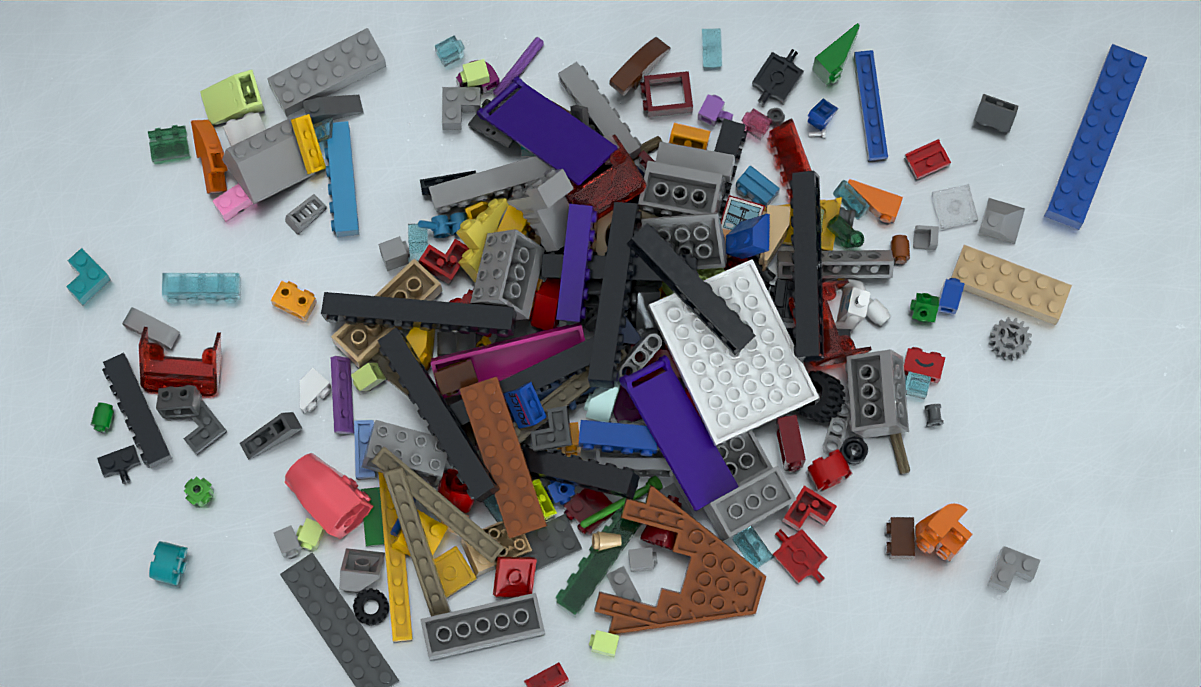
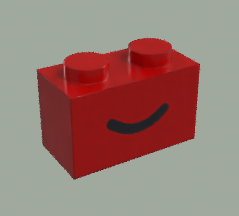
(924, 363)

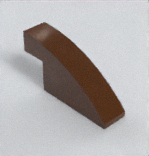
(638, 66)

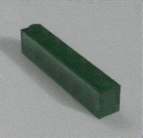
(595, 567)

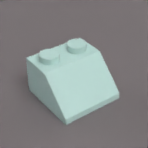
(602, 402)

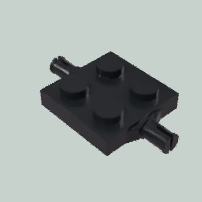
(778, 76)

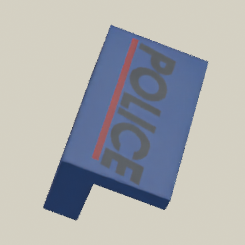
(525, 405)

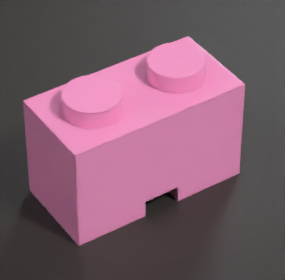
(232, 202)

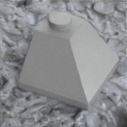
(1001, 220)
(360, 569)

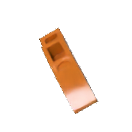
(211, 154)

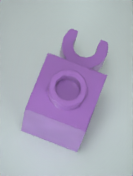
(713, 110)

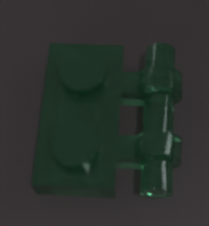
(168, 148)

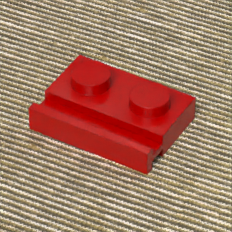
(927, 159)

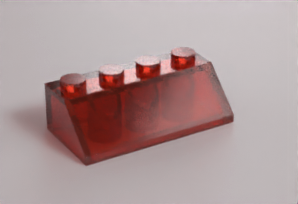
(788, 152)

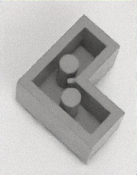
(458, 100)
(1011, 564)

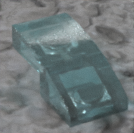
(712, 47)
(417, 241)

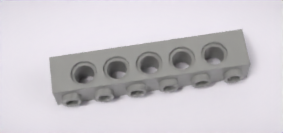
(844, 264)

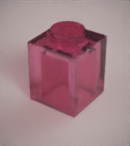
(756, 123)

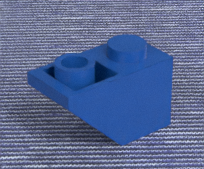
(950, 295)

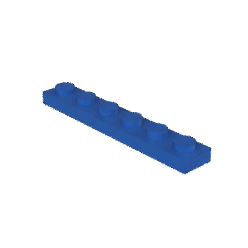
(871, 105)

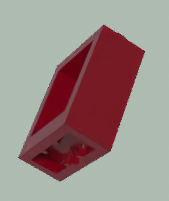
(653, 111)
(790, 443)

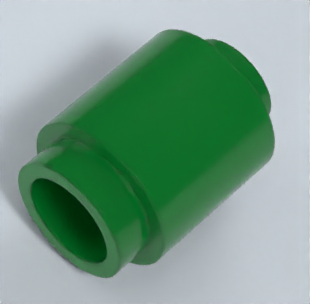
(102, 417)

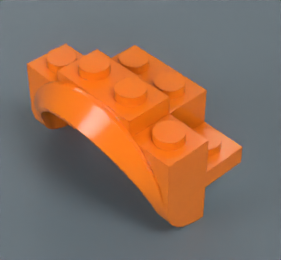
(943, 532)

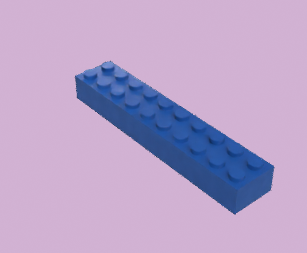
(1095, 137)

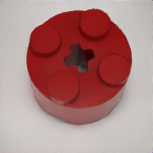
(829, 471)
(455, 491)

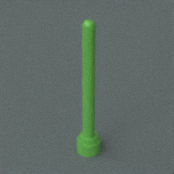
(653, 481)

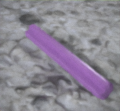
(520, 65)

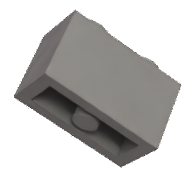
(394, 253)

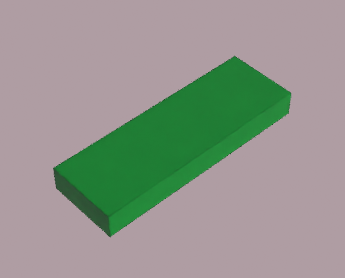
(373, 521)

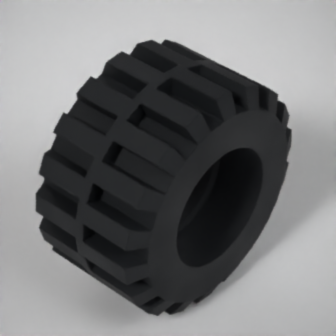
(830, 401)

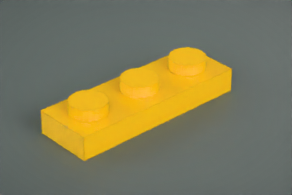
(308, 144)

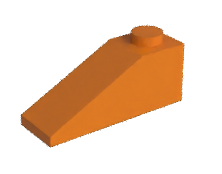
(882, 203)

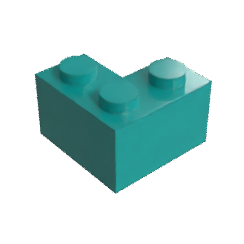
(90, 277)

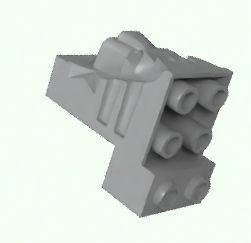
(546, 207)

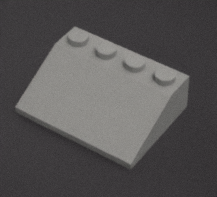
(267, 162)
(694, 235)
(744, 457)

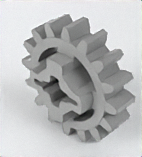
(1014, 344)

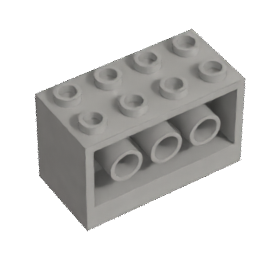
(680, 191)
(508, 272)
(877, 394)
(412, 447)
(643, 465)
(749, 503)

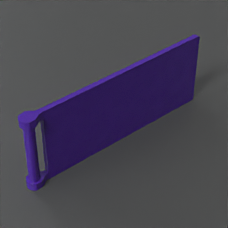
(548, 131)
(680, 434)

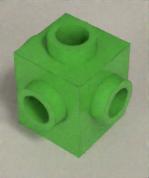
(201, 497)

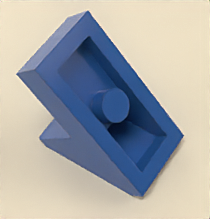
(821, 114)

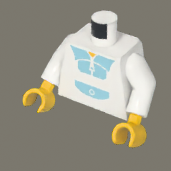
(852, 305)

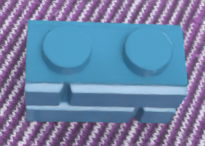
(757, 187)

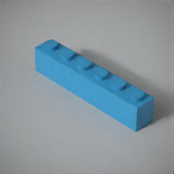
(342, 181)

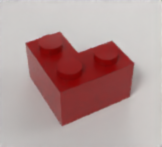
(443, 265)
(546, 305)
(809, 504)

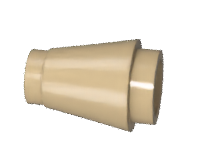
(605, 540)

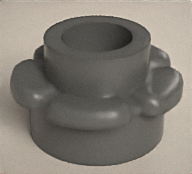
(780, 116)

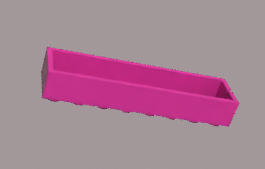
(514, 354)

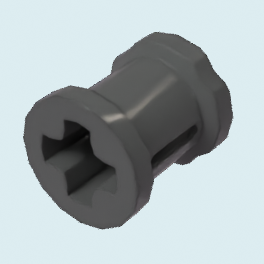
(934, 415)

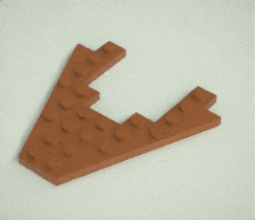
(716, 580)

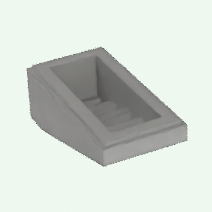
(296, 222)

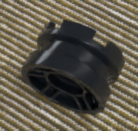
(860, 445)

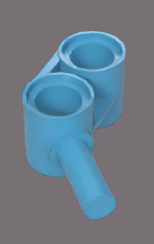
(442, 226)

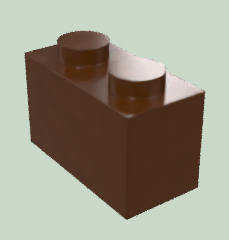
(456, 376)
(901, 538)

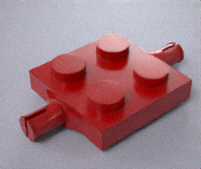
(799, 556)

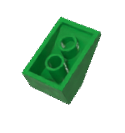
(831, 61)

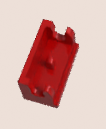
(550, 677)

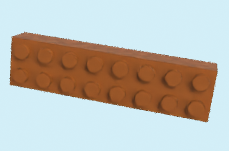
(503, 457)

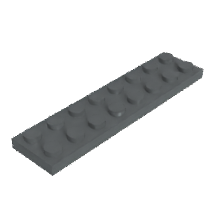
(338, 624)

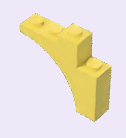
(474, 235)

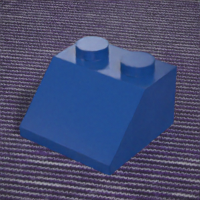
(749, 237)

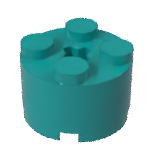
(168, 562)

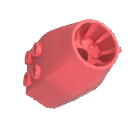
(328, 495)

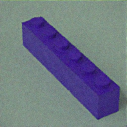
(576, 262)

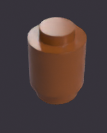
(900, 249)

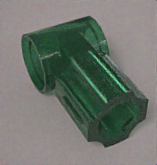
(844, 231)

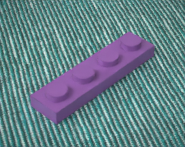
(342, 395)

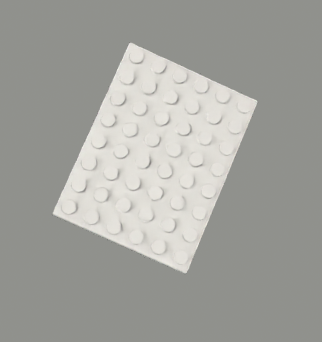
(742, 388)

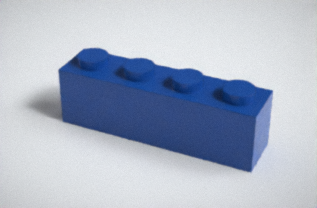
(616, 436)

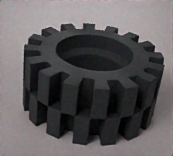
(371, 595)

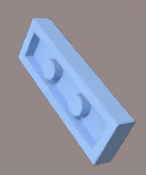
(362, 432)

